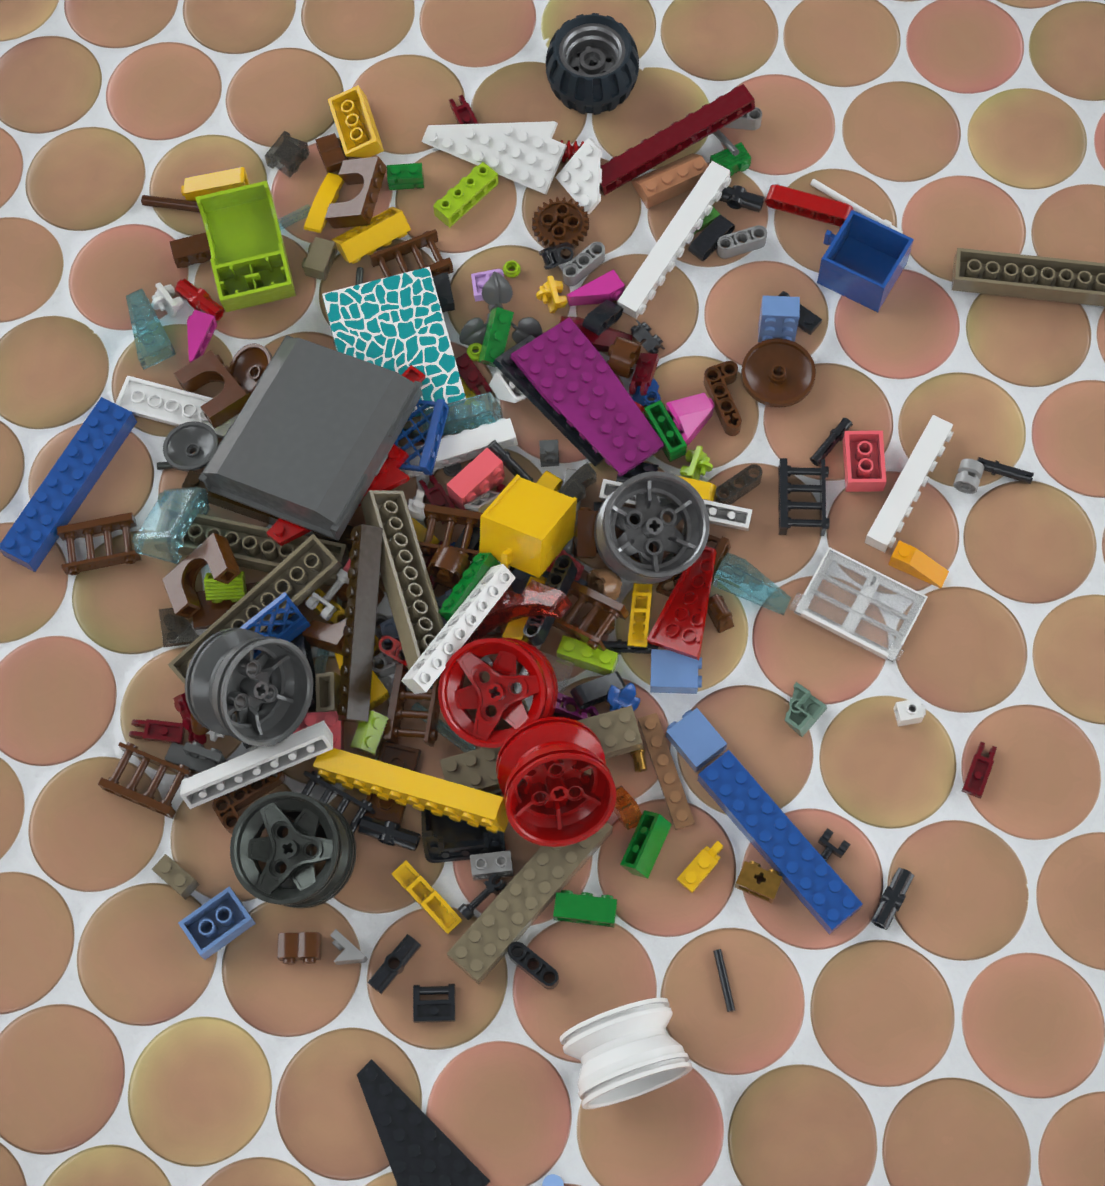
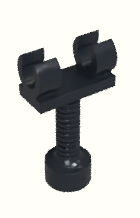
(829, 848)
(492, 887)

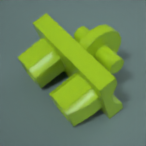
(698, 466)

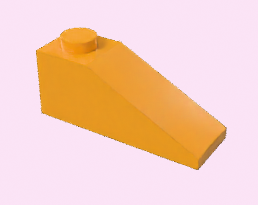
(916, 563)

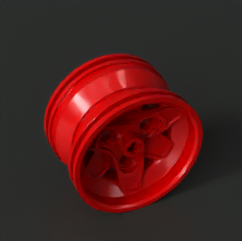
(498, 691)
(556, 799)

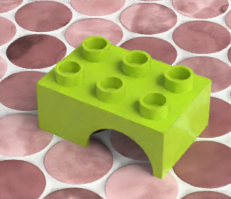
(246, 246)

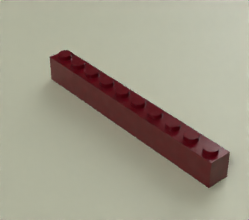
(676, 138)

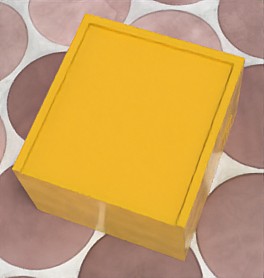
(527, 526)

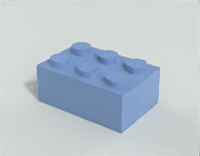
(778, 318)
(216, 923)

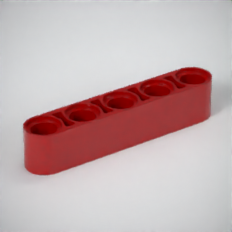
(807, 205)

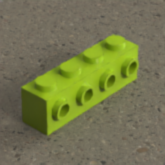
(465, 194)

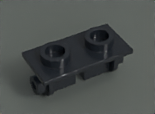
(642, 332)

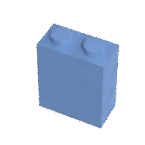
(674, 673)
(695, 739)

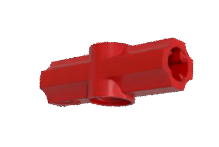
(199, 299)

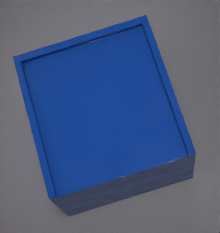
(864, 260)

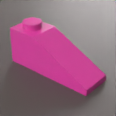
(597, 291)
(199, 330)

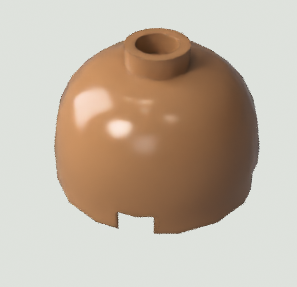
(605, 582)

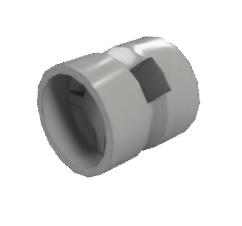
(968, 476)

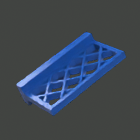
(433, 436)
(288, 628)

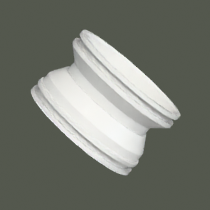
(625, 1053)

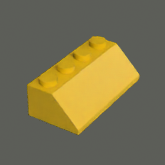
(355, 123)
(366, 239)

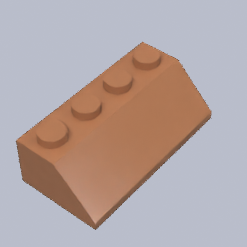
(670, 180)

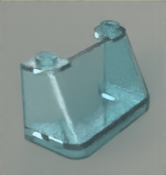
(169, 522)

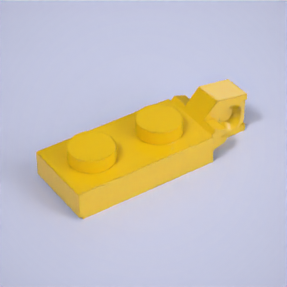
(700, 867)

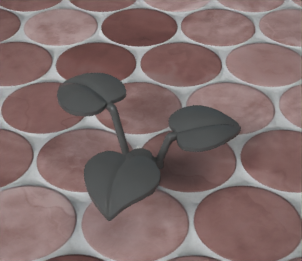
(495, 292)

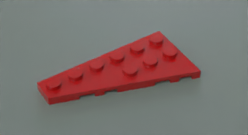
(684, 614)

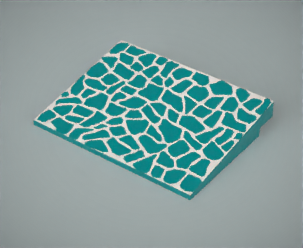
(397, 326)

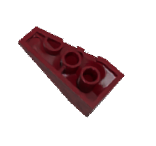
(602, 341)

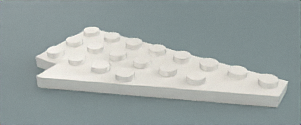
(513, 150)

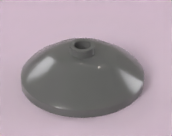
(187, 439)

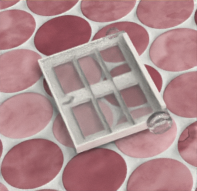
(860, 605)

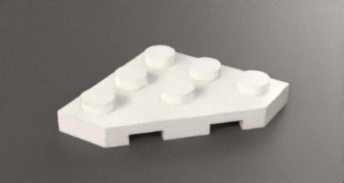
(583, 175)

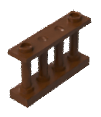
(413, 245)
(453, 517)
(88, 530)
(599, 602)
(397, 713)
(147, 799)

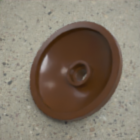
(250, 364)

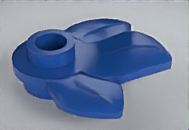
(651, 393)
(623, 698)

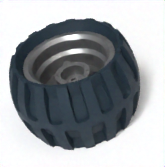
(582, 66)

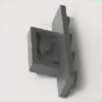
(194, 756)

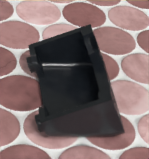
(456, 841)

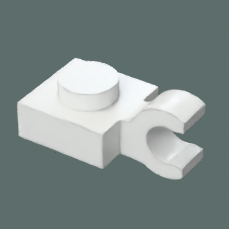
(416, 506)

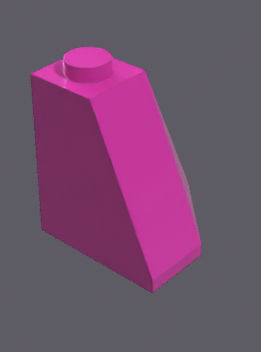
(690, 414)

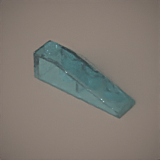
(746, 581)

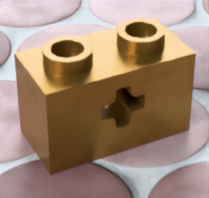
(766, 889)

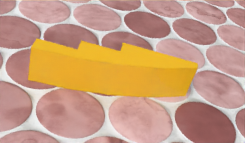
(326, 194)
(640, 615)
(426, 897)

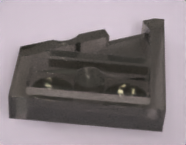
(175, 629)

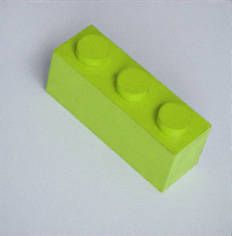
(587, 658)

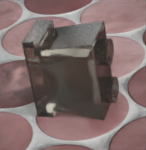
(287, 154)

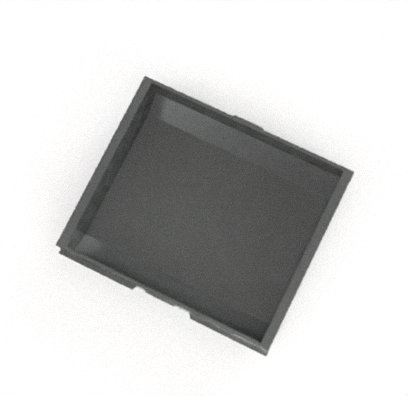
(312, 436)

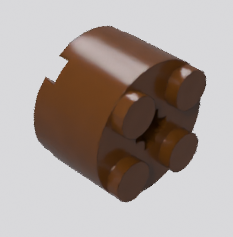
(623, 356)
(448, 566)

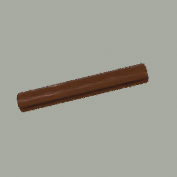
(170, 203)

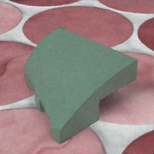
(803, 710)

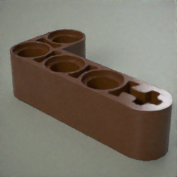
(725, 400)
(250, 796)

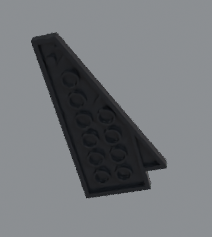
(516, 376)
(412, 1142)

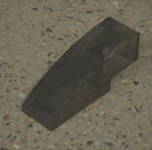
(579, 481)

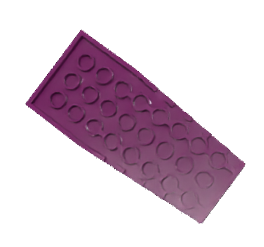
(589, 395)

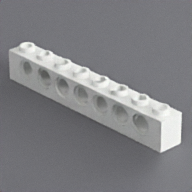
(458, 629)

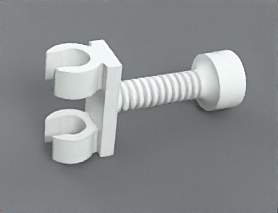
(328, 611)

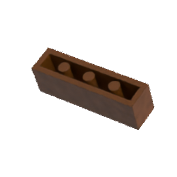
(190, 250)

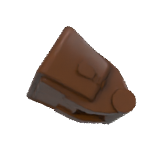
(719, 613)

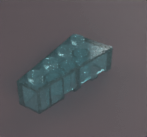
(149, 335)
(469, 413)

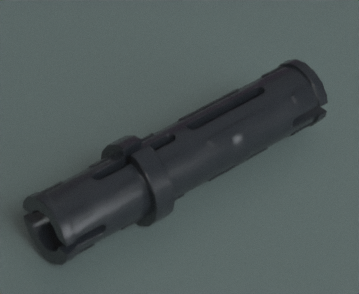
(835, 436)
(508, 461)
(1007, 471)
(621, 647)

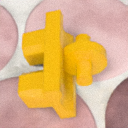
(549, 294)

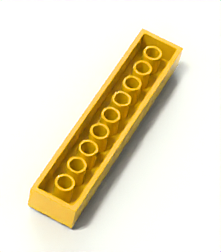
(413, 788)

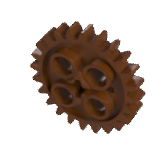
(560, 223)

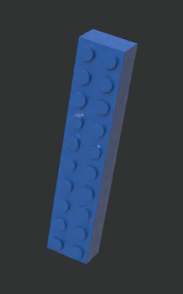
(67, 484)
(779, 842)

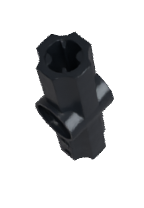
(739, 197)
(389, 833)
(892, 898)
(385, 974)

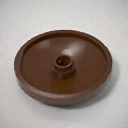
(778, 372)

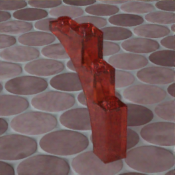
(533, 601)

